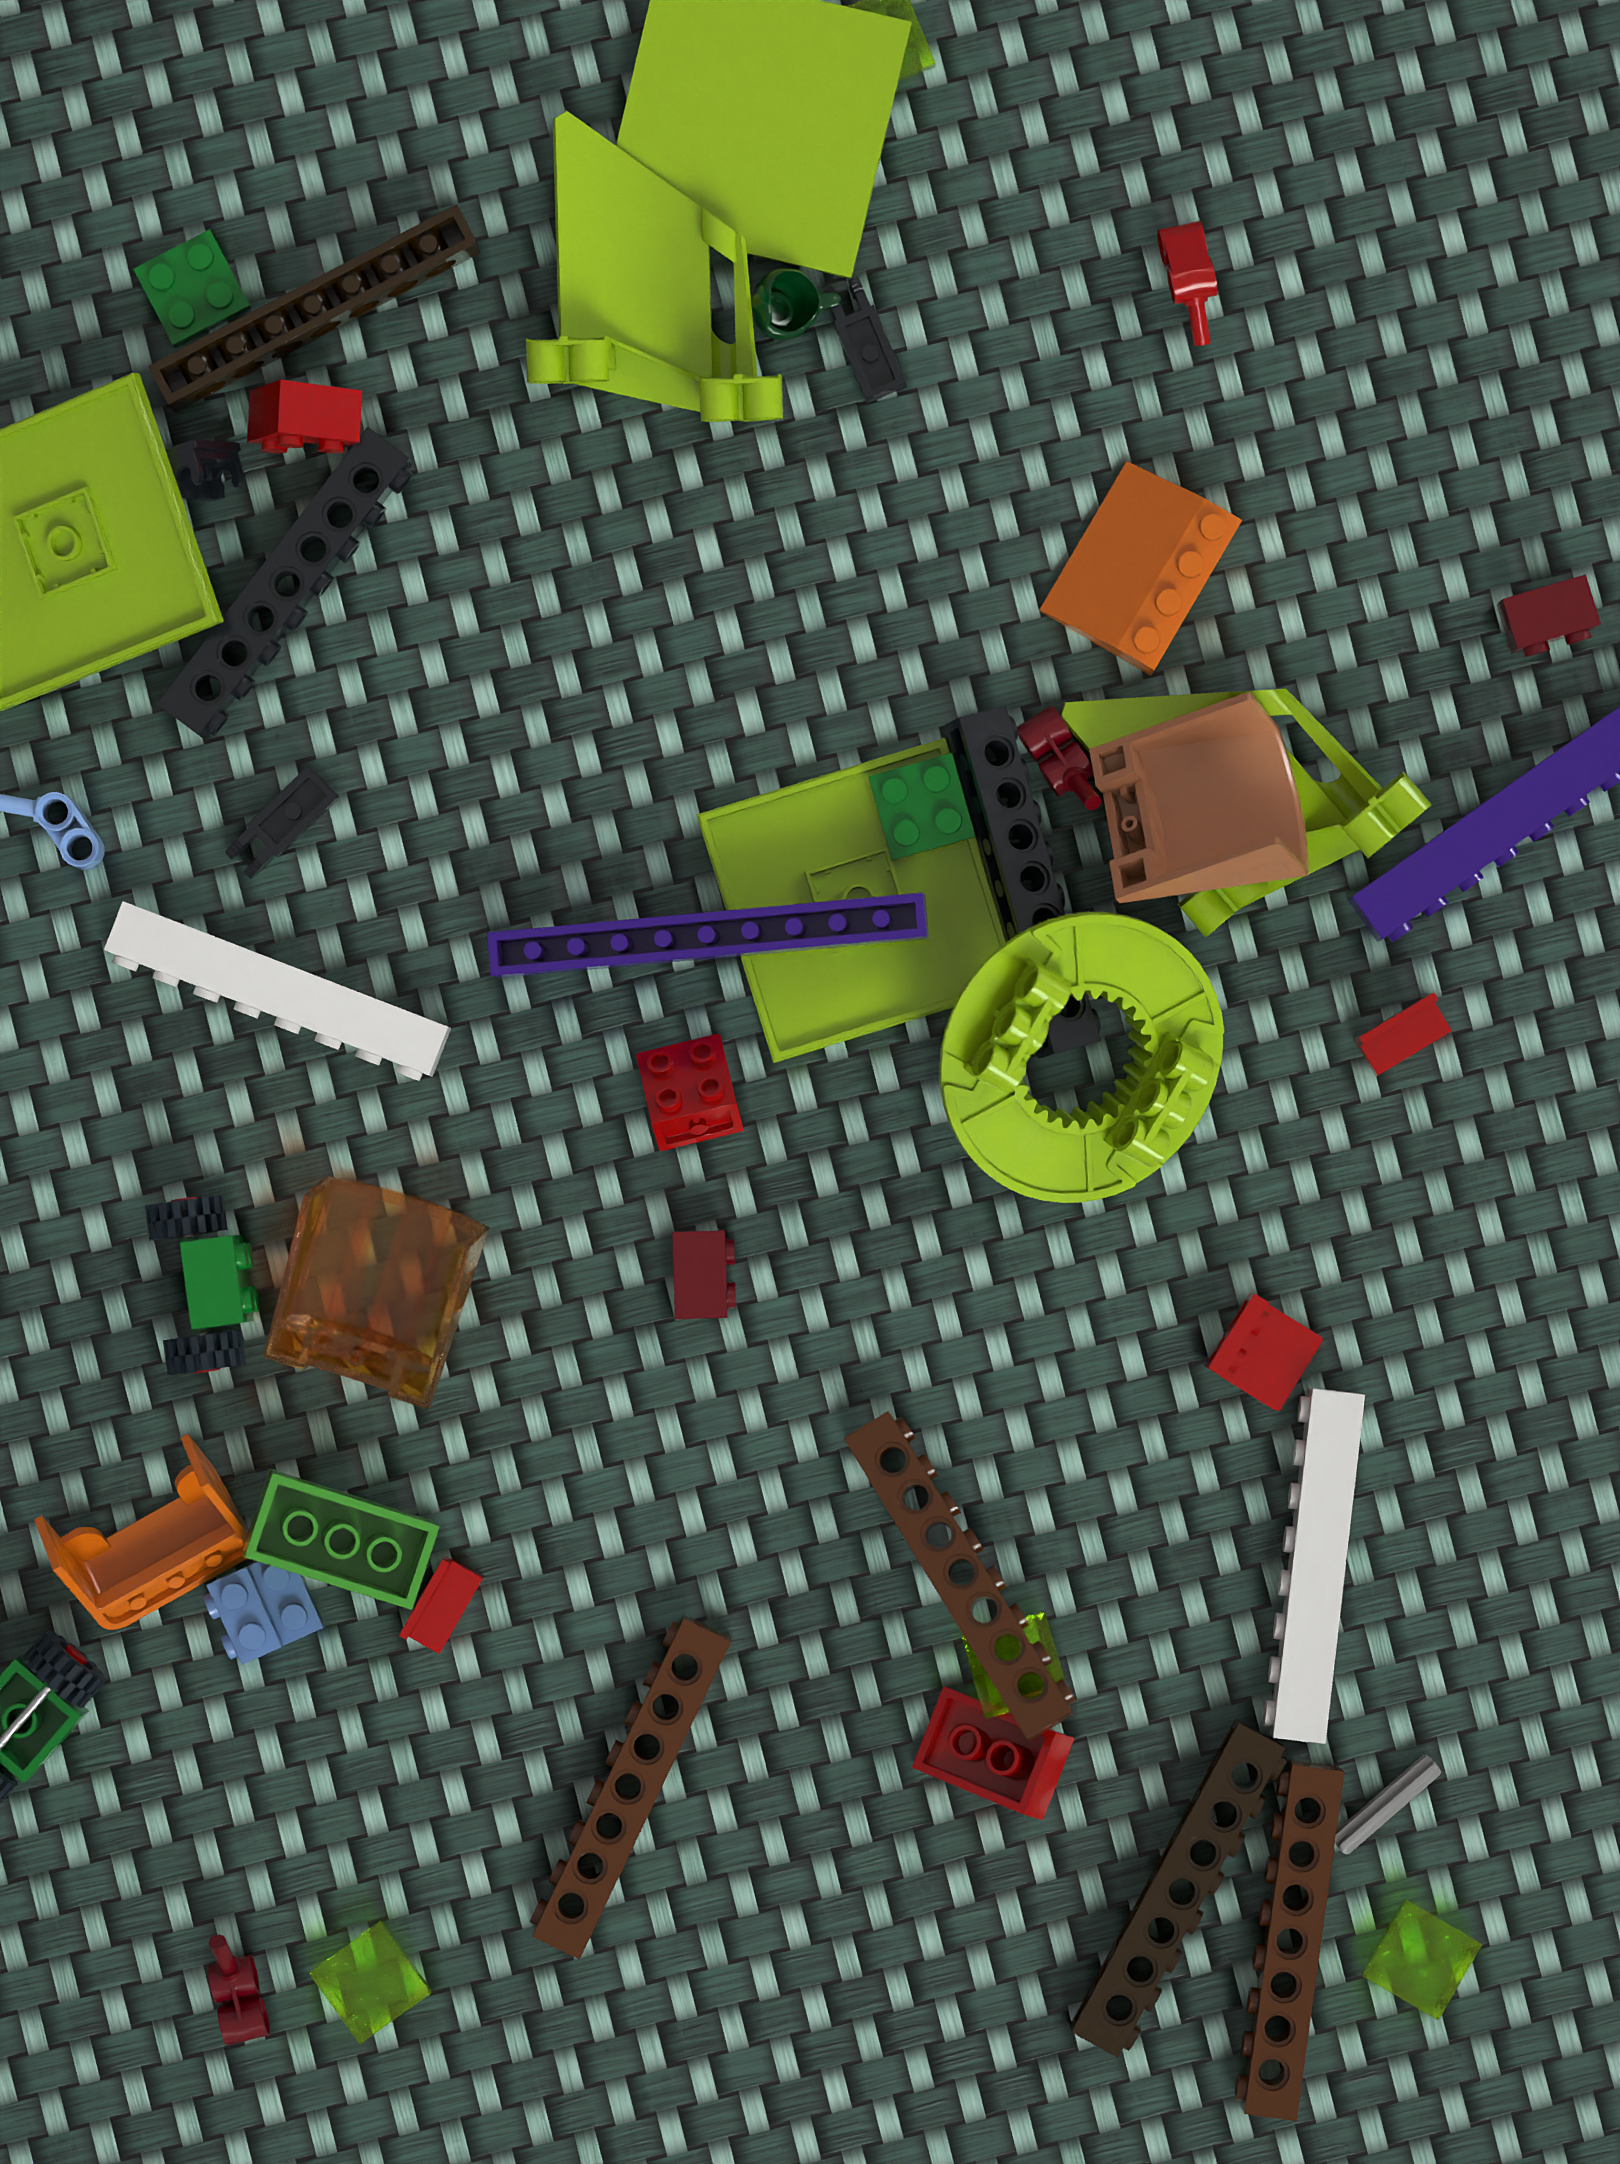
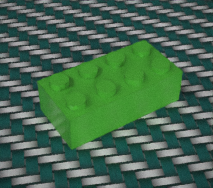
(340, 1539)

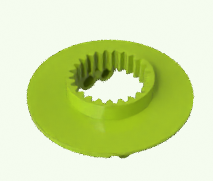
(1006, 1019)

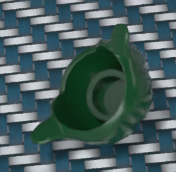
(788, 303)

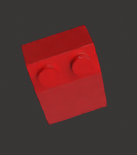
(991, 1755)

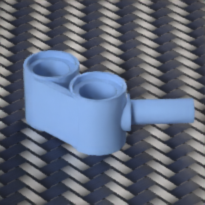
(62, 834)

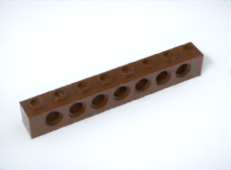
(869, 1447)
(572, 1931)
(1281, 2095)

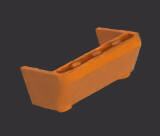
(155, 1556)

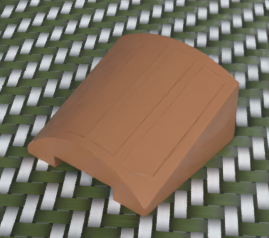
(1201, 803)

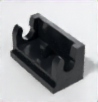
(200, 466)

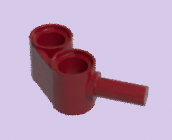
(1058, 759)
(237, 1987)

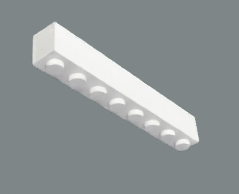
(277, 989)
(1315, 1565)

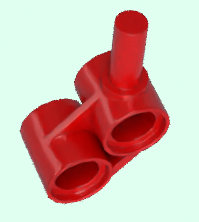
(1189, 273)

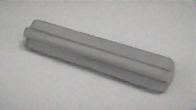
(1386, 1804)

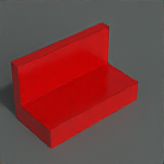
(1403, 1034)
(441, 1605)

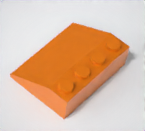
(1140, 566)

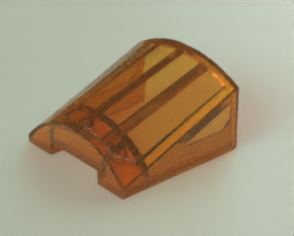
(375, 1287)

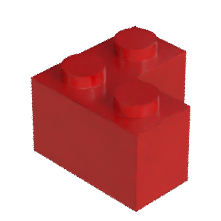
(299, 413)

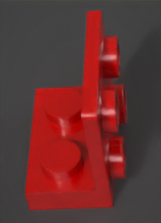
(689, 1092)
(1264, 1352)

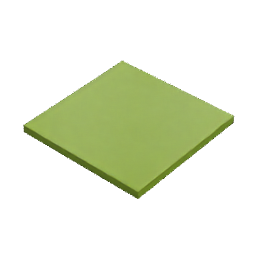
(768, 117)
(92, 543)
(829, 845)

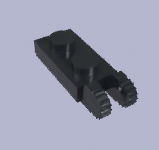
(867, 346)
(285, 819)

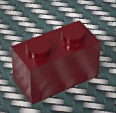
(1549, 615)
(701, 1274)

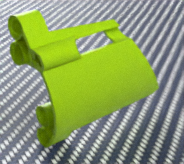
(641, 289)
(1337, 815)

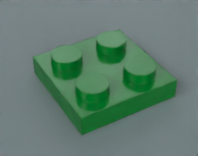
(192, 288)
(922, 806)

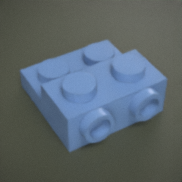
(261, 1610)

